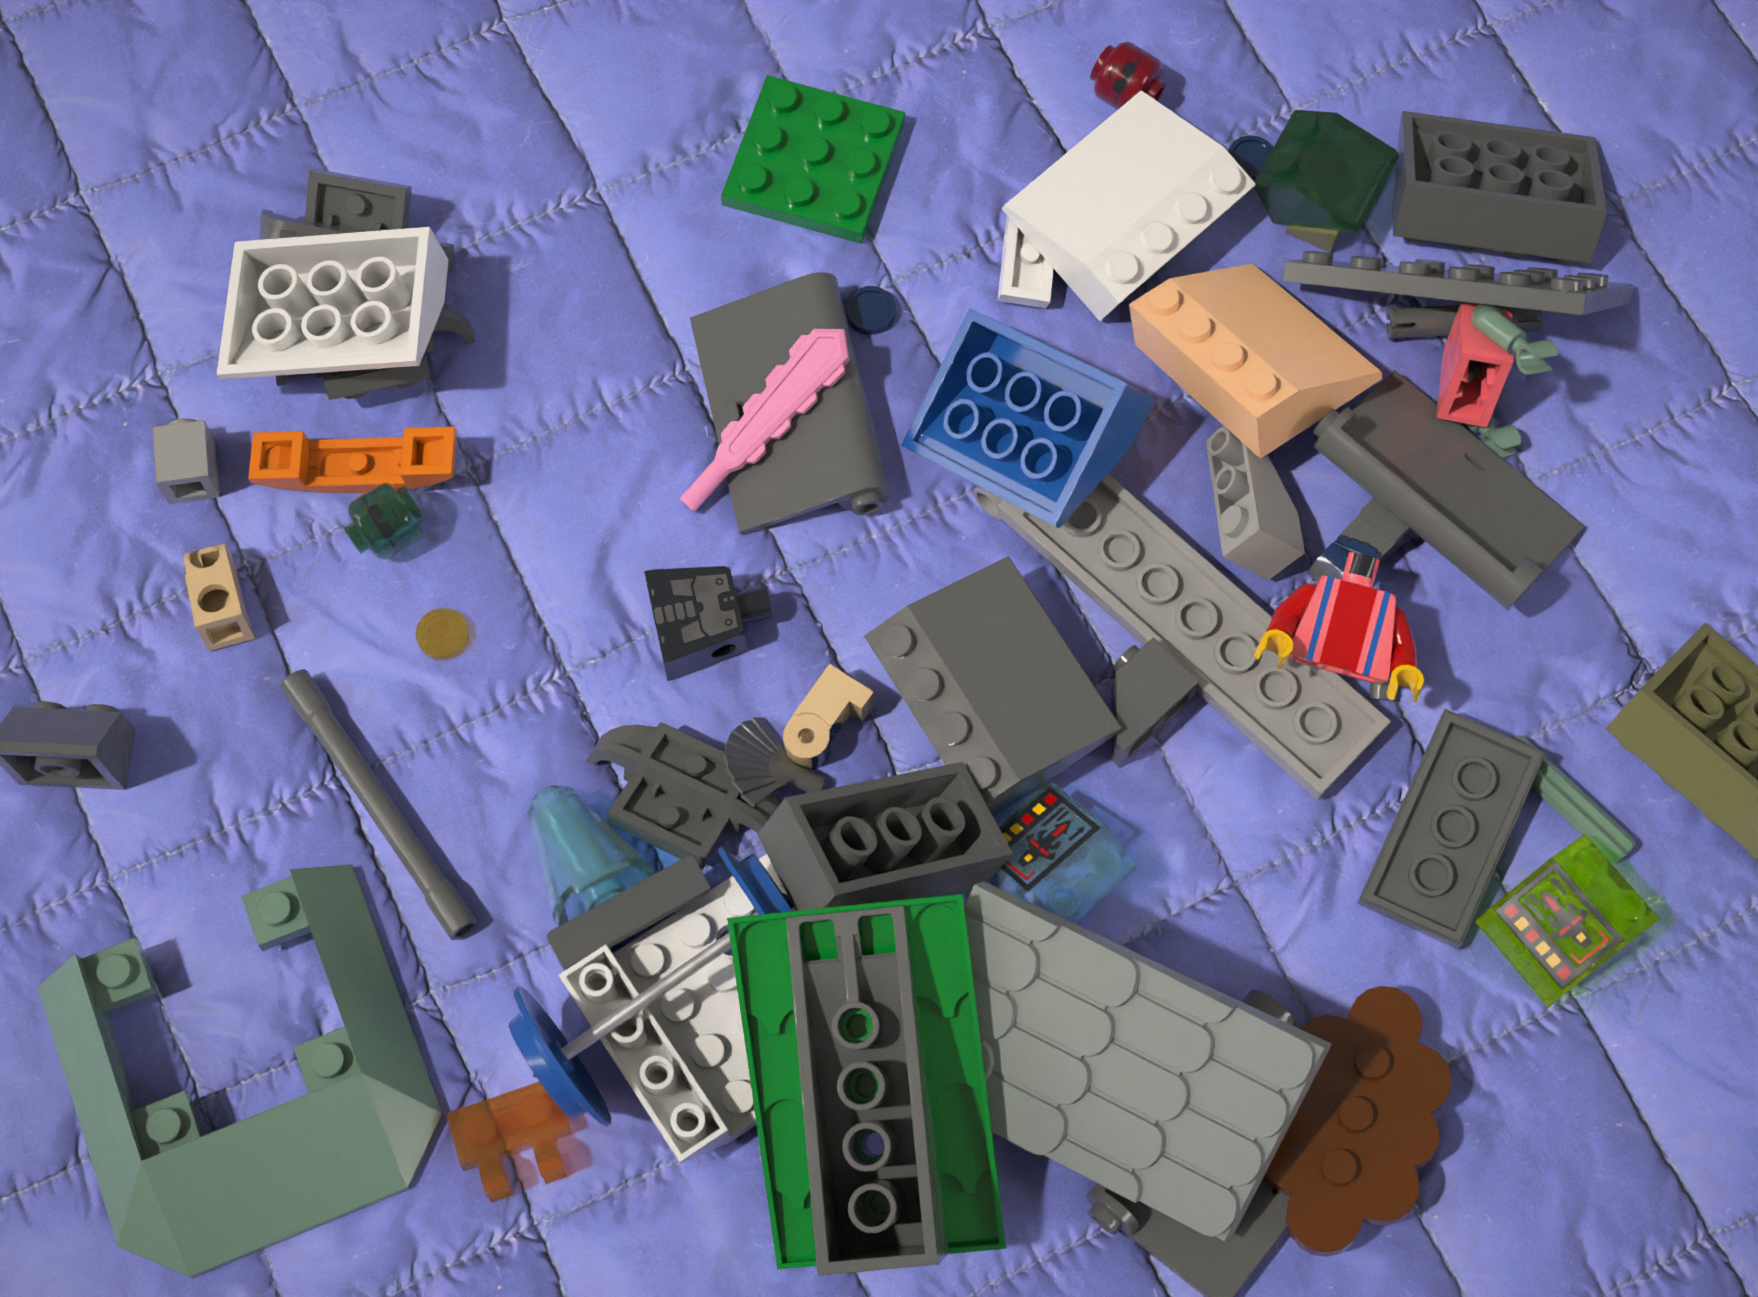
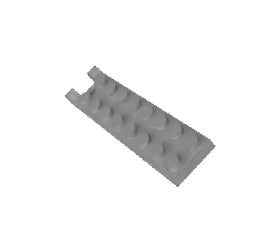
(1170, 592)

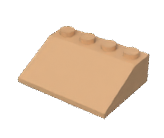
(1248, 353)

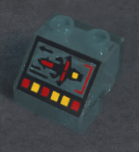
(1060, 855)

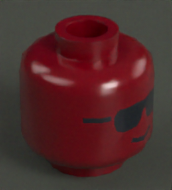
(1124, 73)

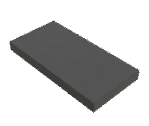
(1451, 829)

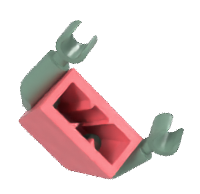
(1477, 367)

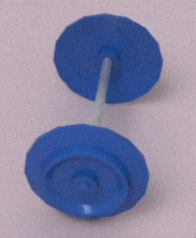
(556, 1060)

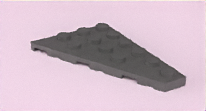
(1472, 283)

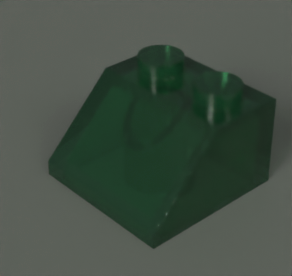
(1324, 172)

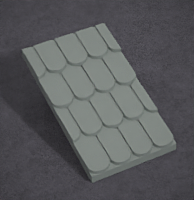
(1130, 1065)

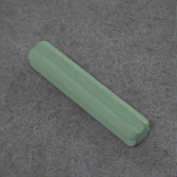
(1580, 810)

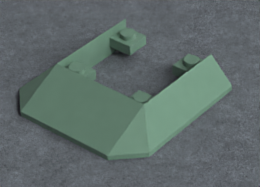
(284, 1171)

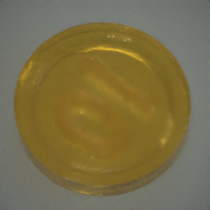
(442, 634)

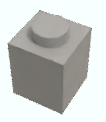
(186, 461)

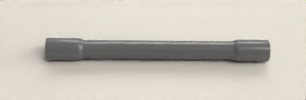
(439, 893)

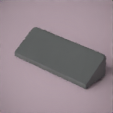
(629, 911)

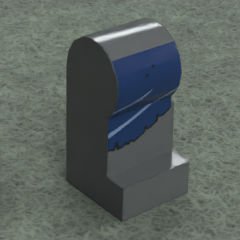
(1372, 533)

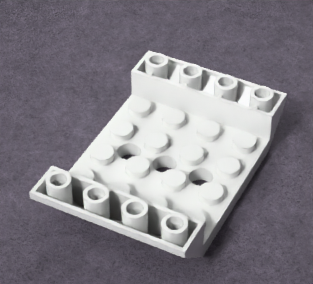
(688, 1045)

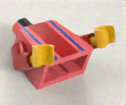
(1347, 629)

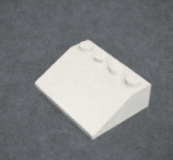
(1127, 201)
(332, 303)

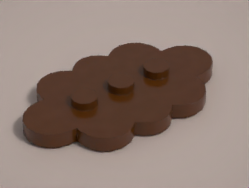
(1361, 1124)

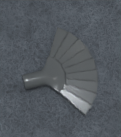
(761, 765)

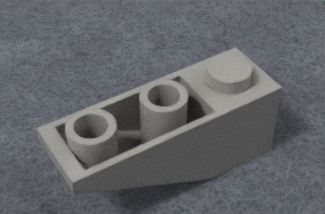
(1252, 508)

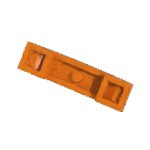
(352, 465)

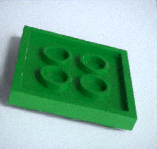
(813, 159)

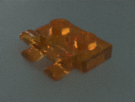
(507, 1126)

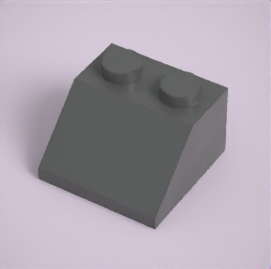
(67, 746)

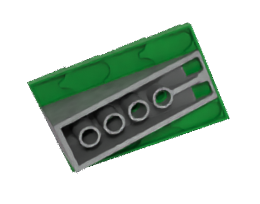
(860, 1031)

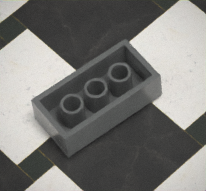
(885, 840)

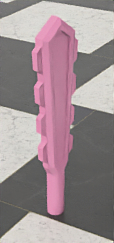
(791, 389)

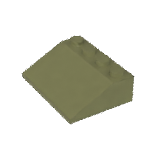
(1701, 731)

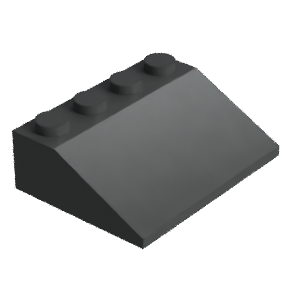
(1498, 188)
(993, 683)

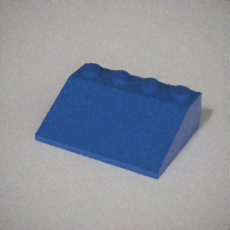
(1025, 419)

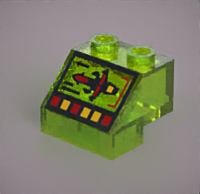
(1566, 920)

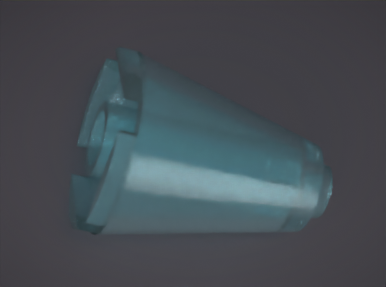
(580, 853)

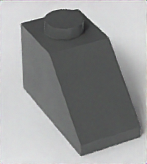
(1146, 695)

